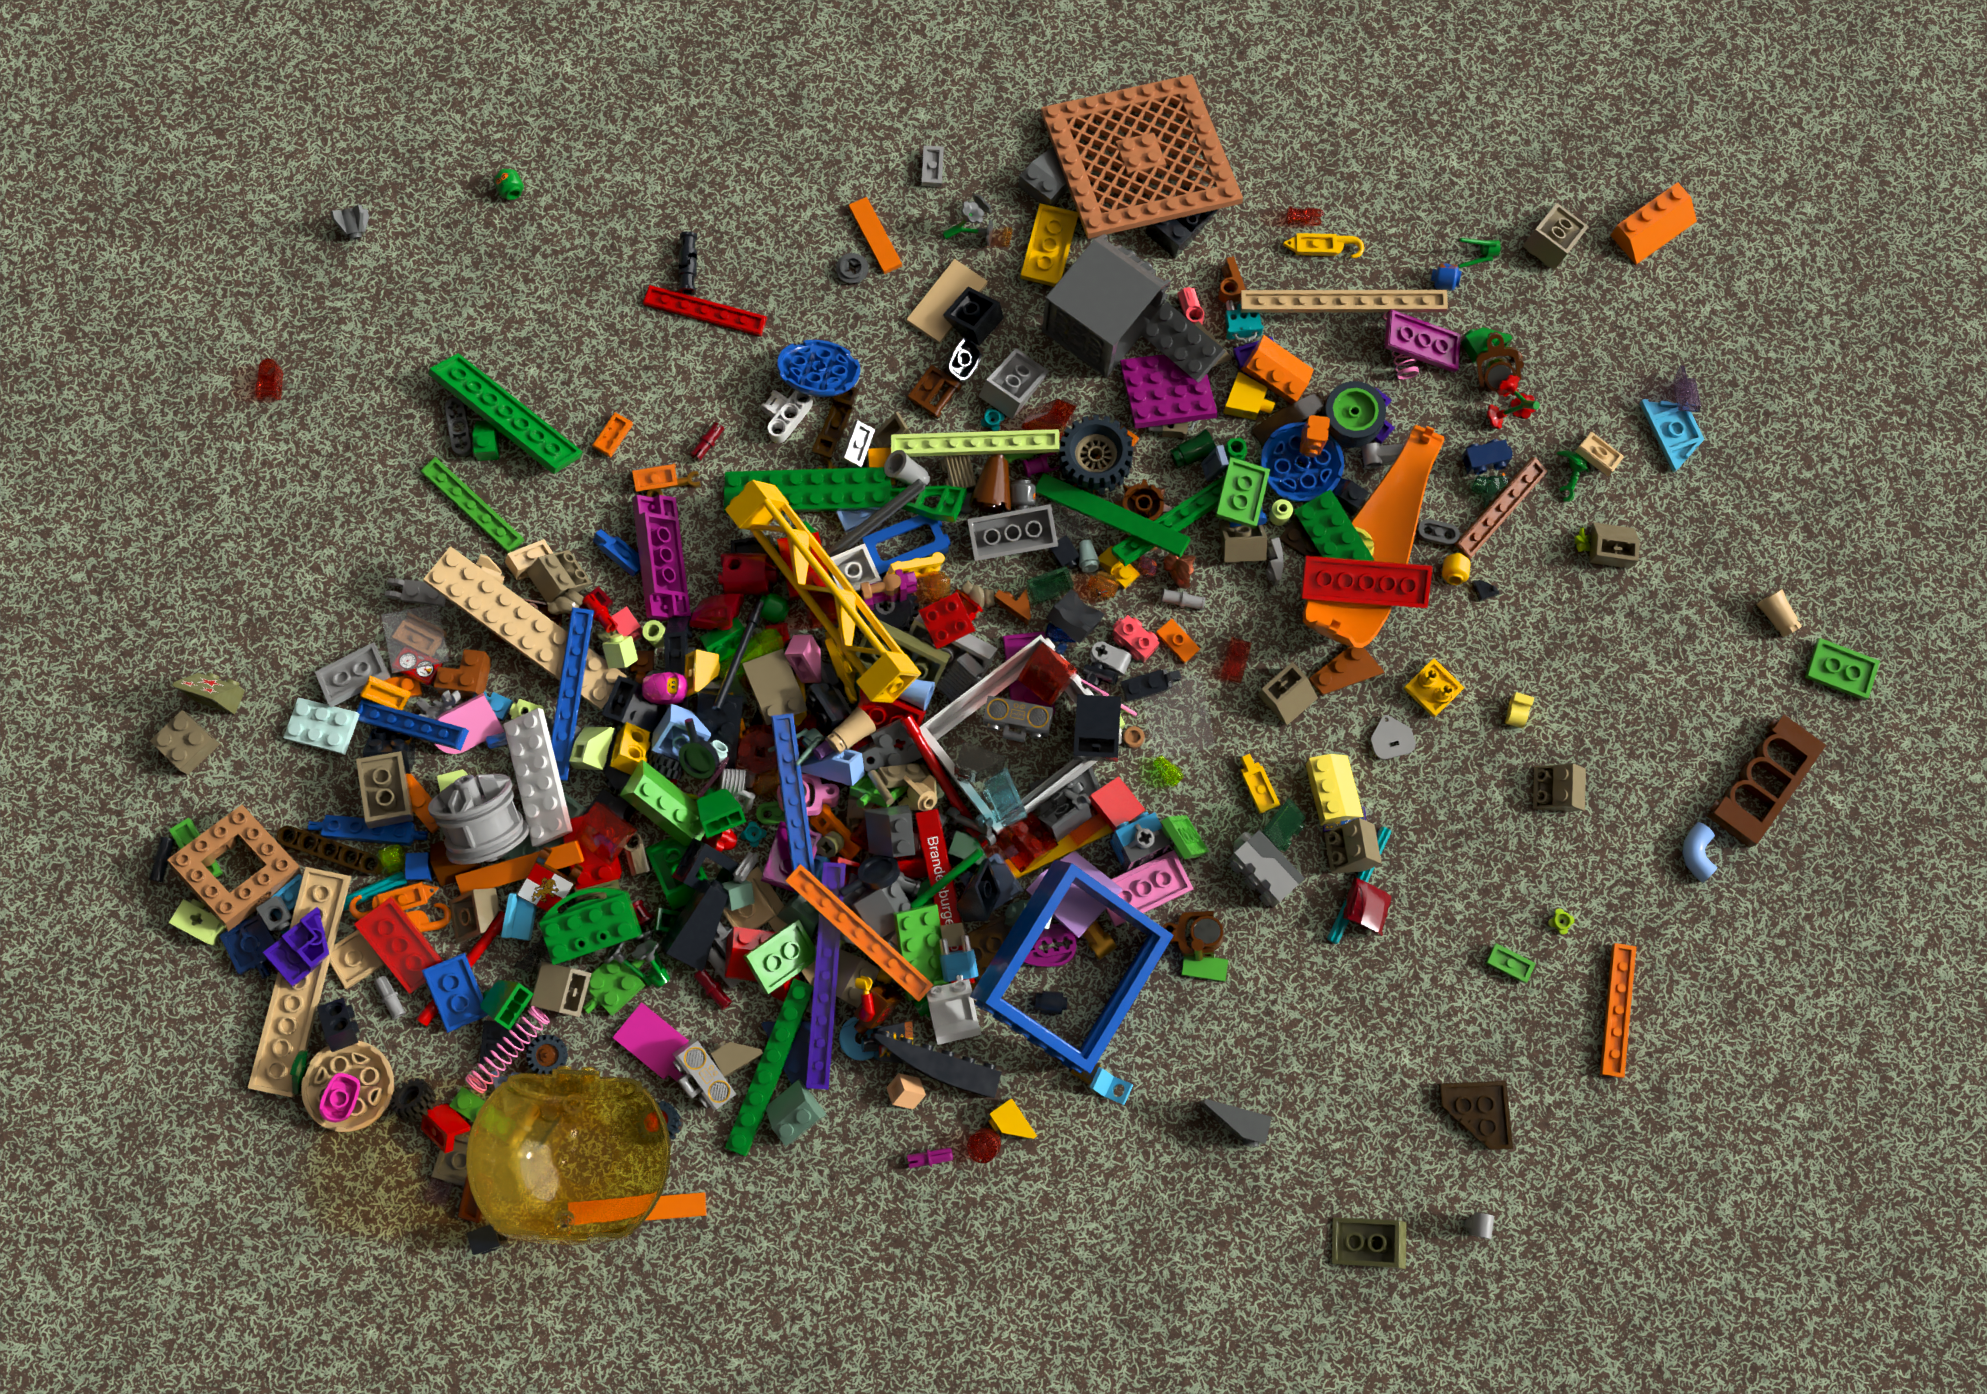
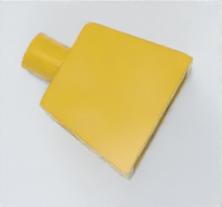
(1247, 398)

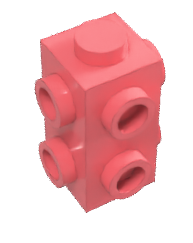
(1129, 633)

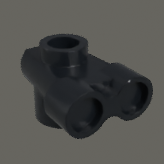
(1096, 673)

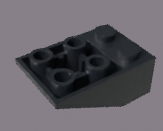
(1180, 232)
(630, 706)
(1097, 728)

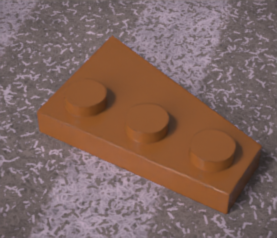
(1348, 668)

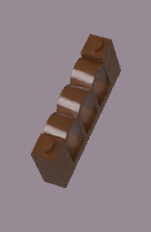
(1795, 741)

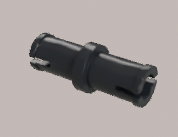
(160, 860)

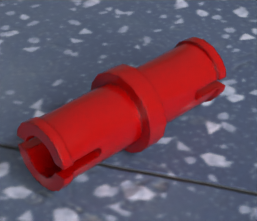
(600, 613)

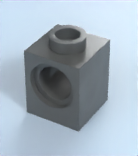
(268, 907)

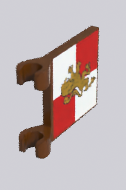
(546, 885)

